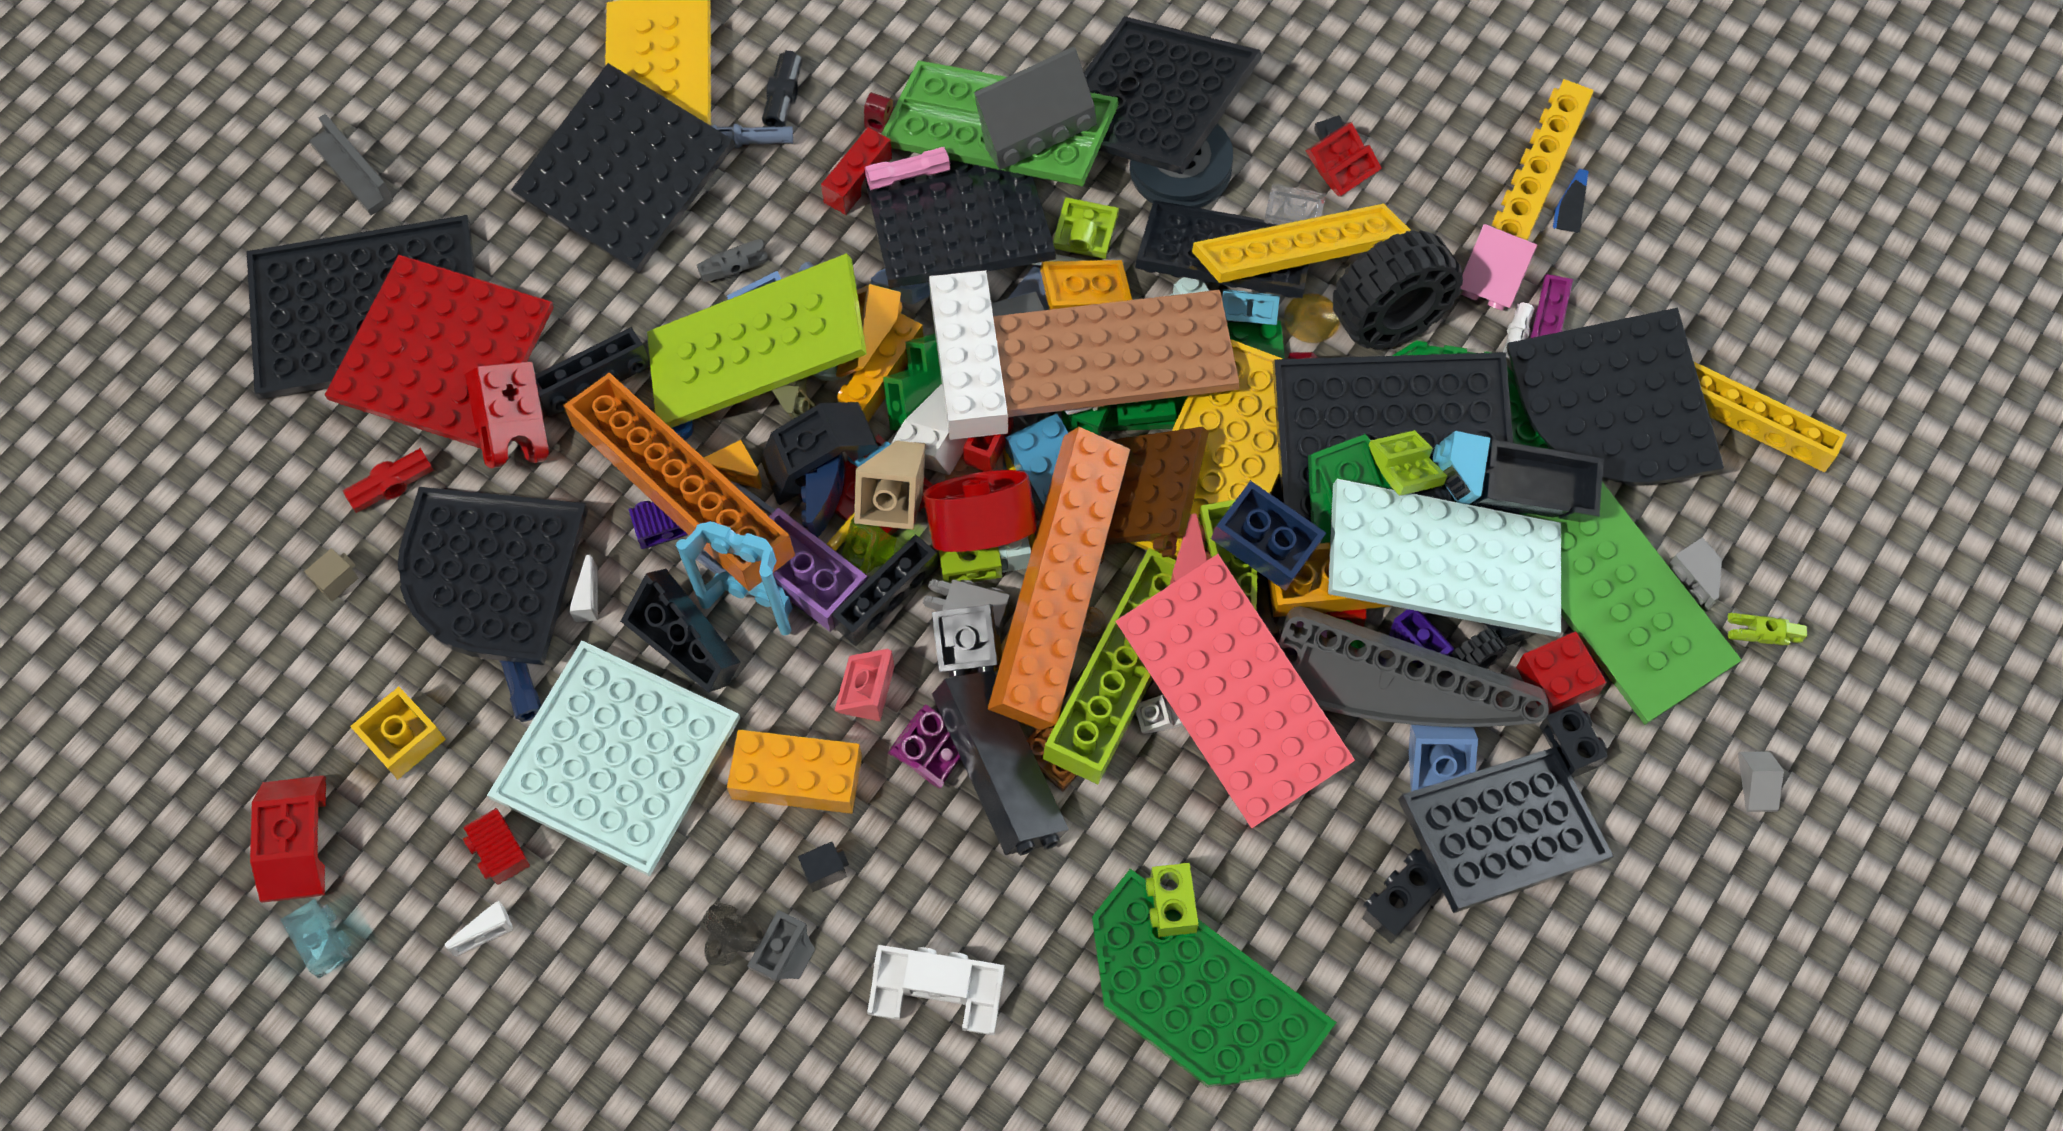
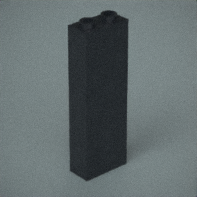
(1000, 765)

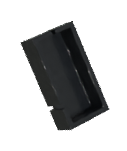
(1542, 482)

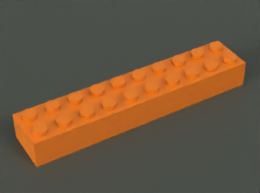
(672, 473)
(1059, 579)

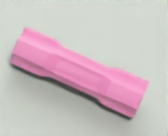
(888, 173)

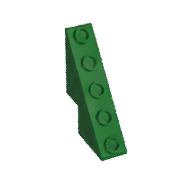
(911, 387)

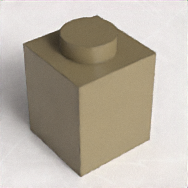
(332, 574)

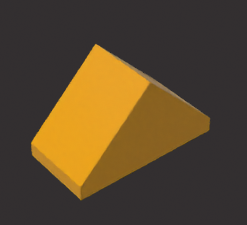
(736, 465)

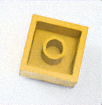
(398, 732)

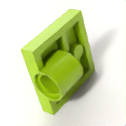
(1085, 228)

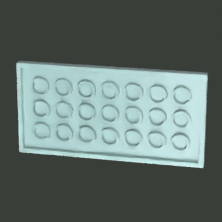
(1445, 558)

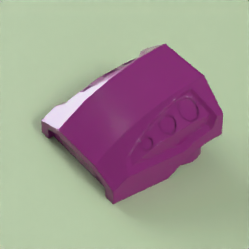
(927, 747)

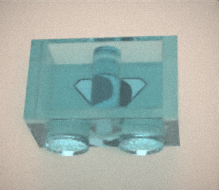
(317, 938)

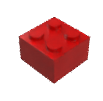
(1563, 672)

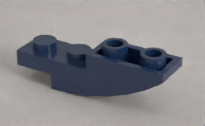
(822, 494)

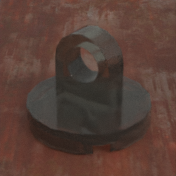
(730, 930)

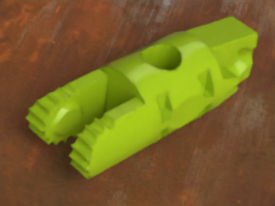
(1766, 629)

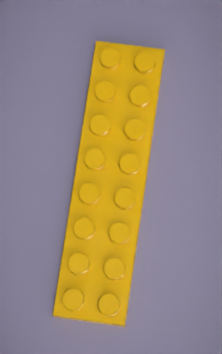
(1297, 243)

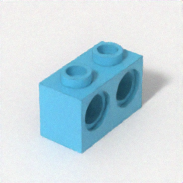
(1250, 306)

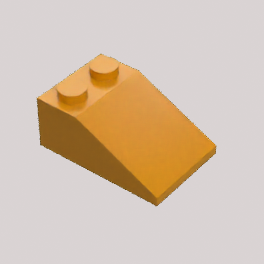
(878, 313)

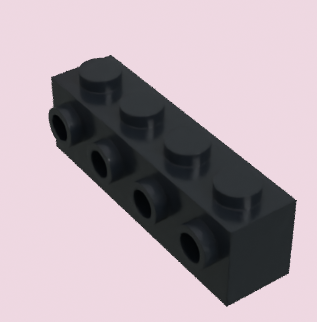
(620, 355)

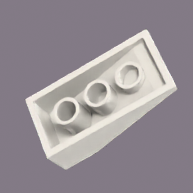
(930, 426)

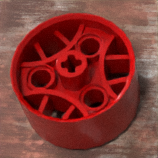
(980, 510)

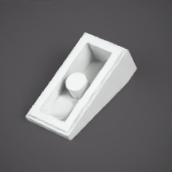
(585, 598)
(483, 928)

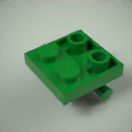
(1146, 411)

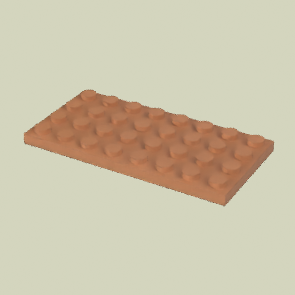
(1115, 353)

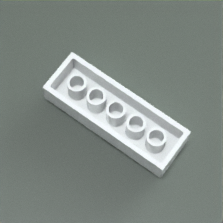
(968, 355)

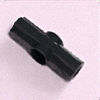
(782, 89)

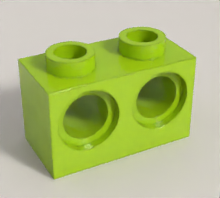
(1179, 899)

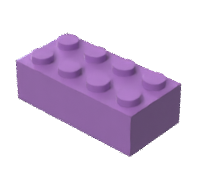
(817, 575)

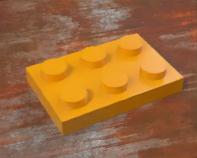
(1084, 282)

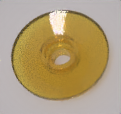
(1311, 327)

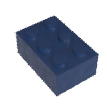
(1267, 535)

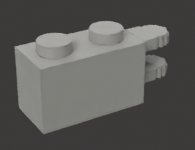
(967, 594)

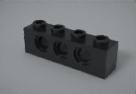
(885, 590)
(1390, 920)

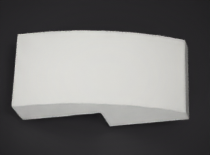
(1157, 715)

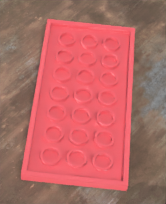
(1235, 691)

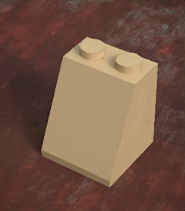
(891, 486)

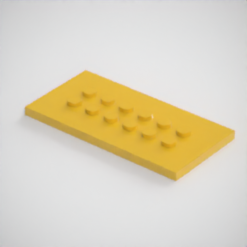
(664, 48)

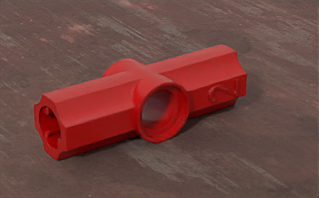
(388, 480)

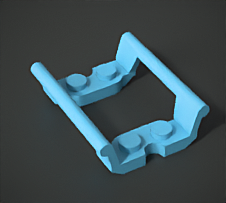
(749, 548)

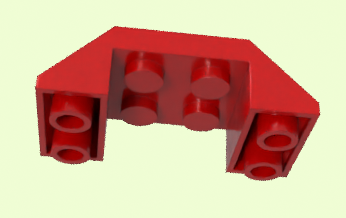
(287, 839)

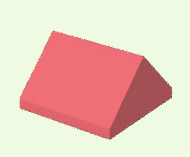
(866, 684)

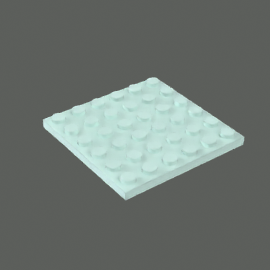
(614, 757)

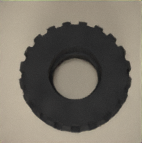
(1397, 289)

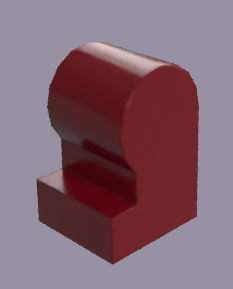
(877, 108)

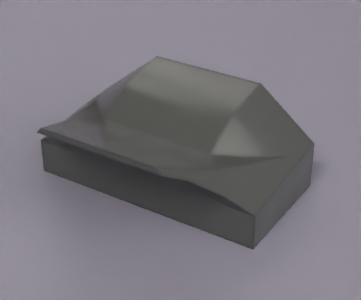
(783, 949)

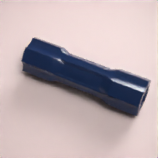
(522, 692)

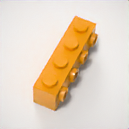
(889, 358)

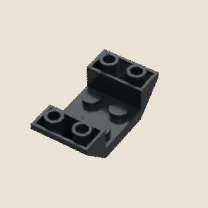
(812, 441)

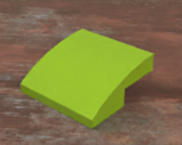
(1406, 462)

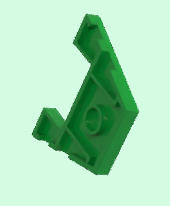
(1344, 461)

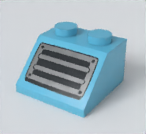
(1464, 462)

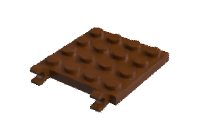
(1157, 488)

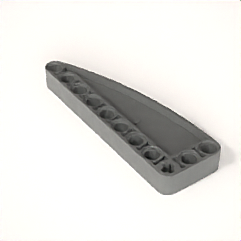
(1389, 689)

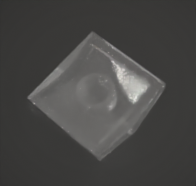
(1293, 204)

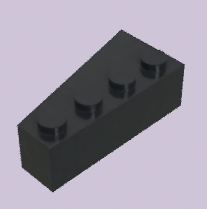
(679, 631)

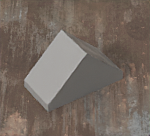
(1761, 781)

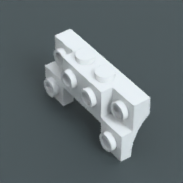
(936, 978)

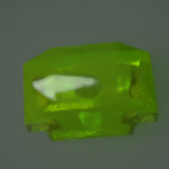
(868, 546)

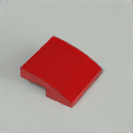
(1343, 159)

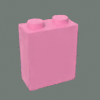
(1497, 267)

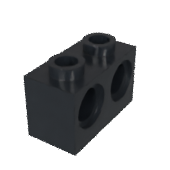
(1569, 741)

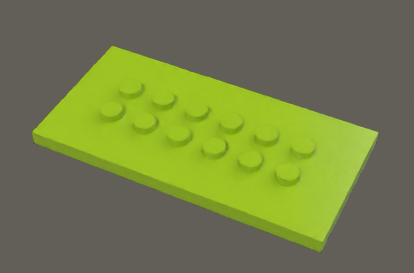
(756, 342)

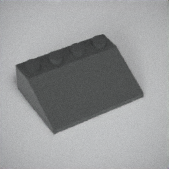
(1035, 108)

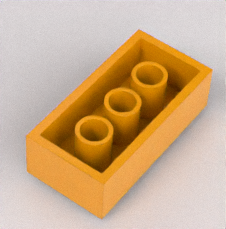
(1311, 589)
(794, 771)

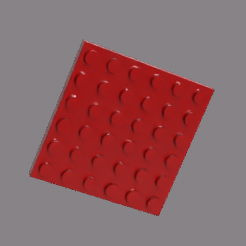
(425, 337)

